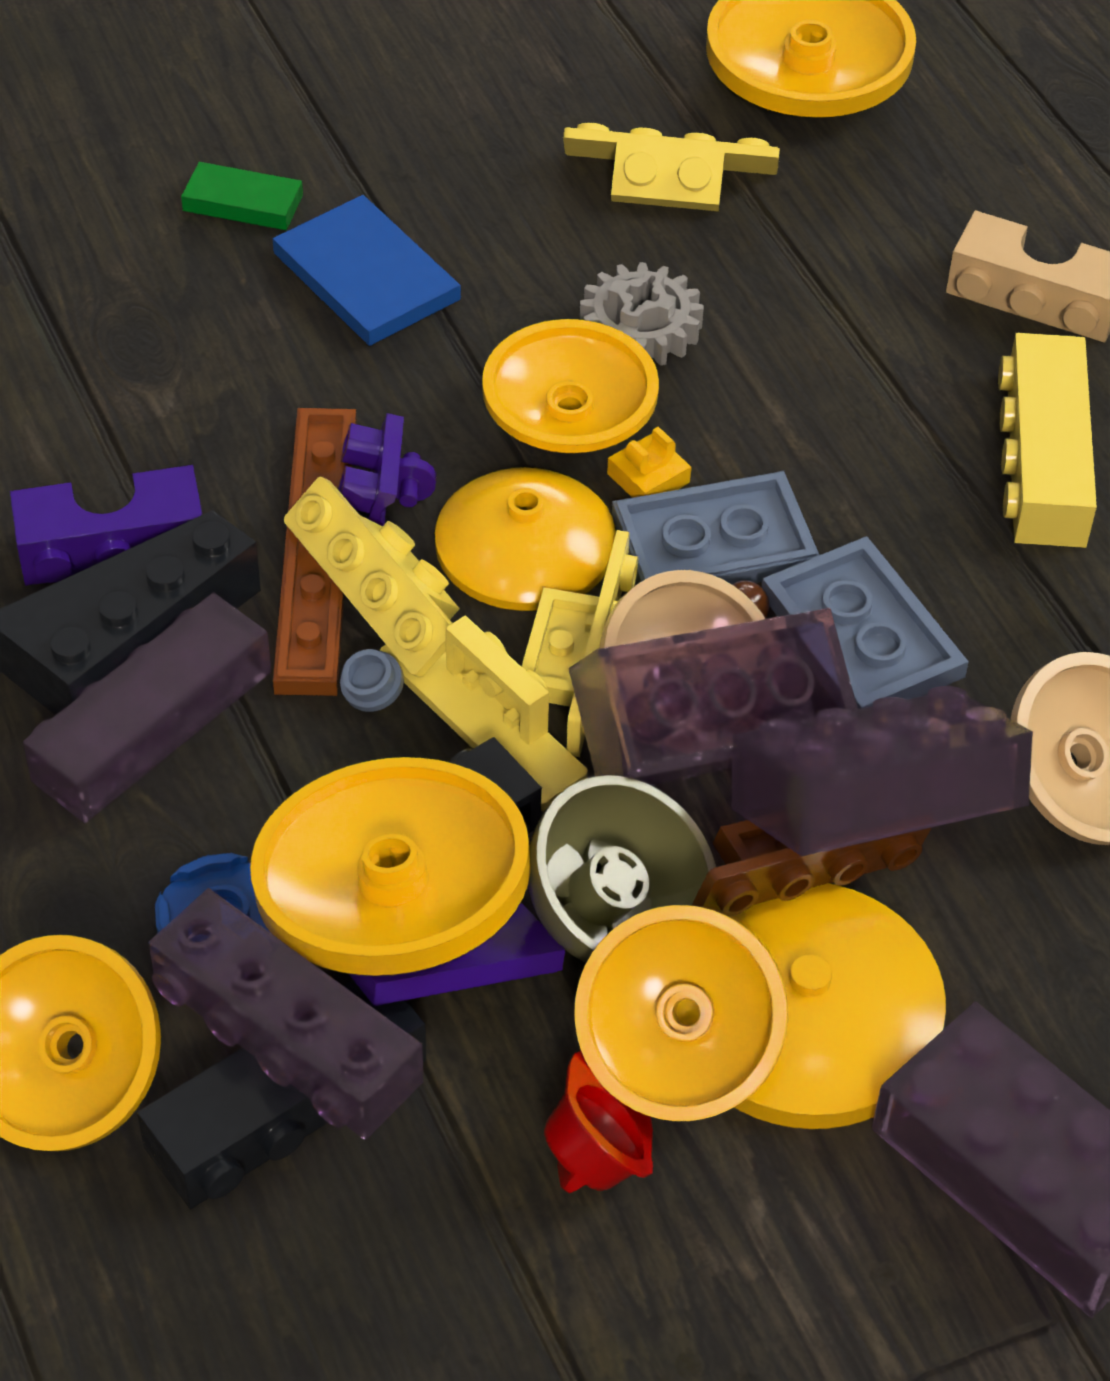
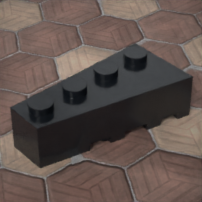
(96, 618)

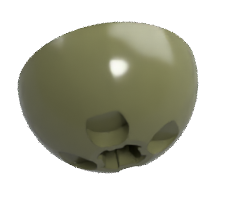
(610, 854)

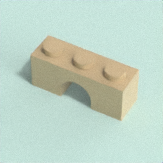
(997, 272)

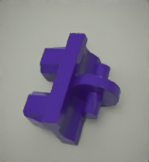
(389, 475)

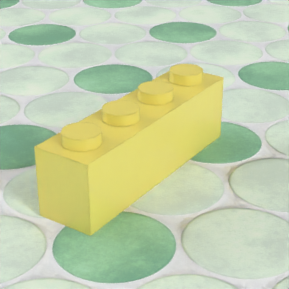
(1049, 440)

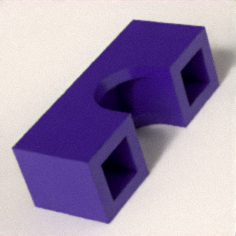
(63, 539)

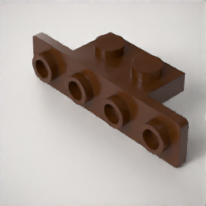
(766, 869)

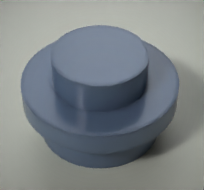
(371, 680)

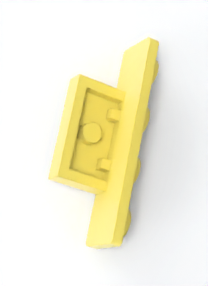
(669, 169)
(377, 574)
(571, 628)
(490, 696)

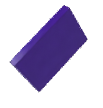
(514, 952)

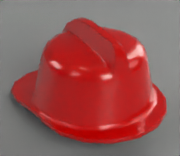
(596, 1135)

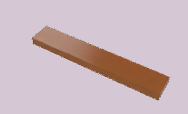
(310, 600)

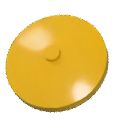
(811, 53)
(391, 866)
(858, 1004)

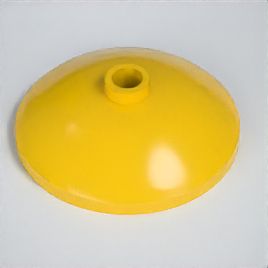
(570, 386)
(522, 534)
(46, 997)
(631, 1020)

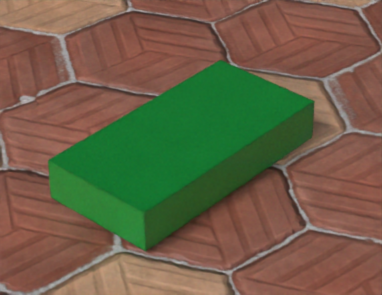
(242, 195)

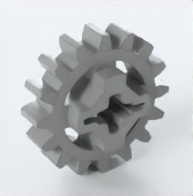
(647, 308)

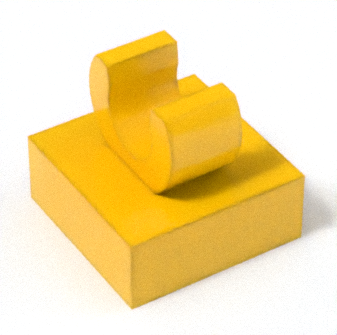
(649, 466)

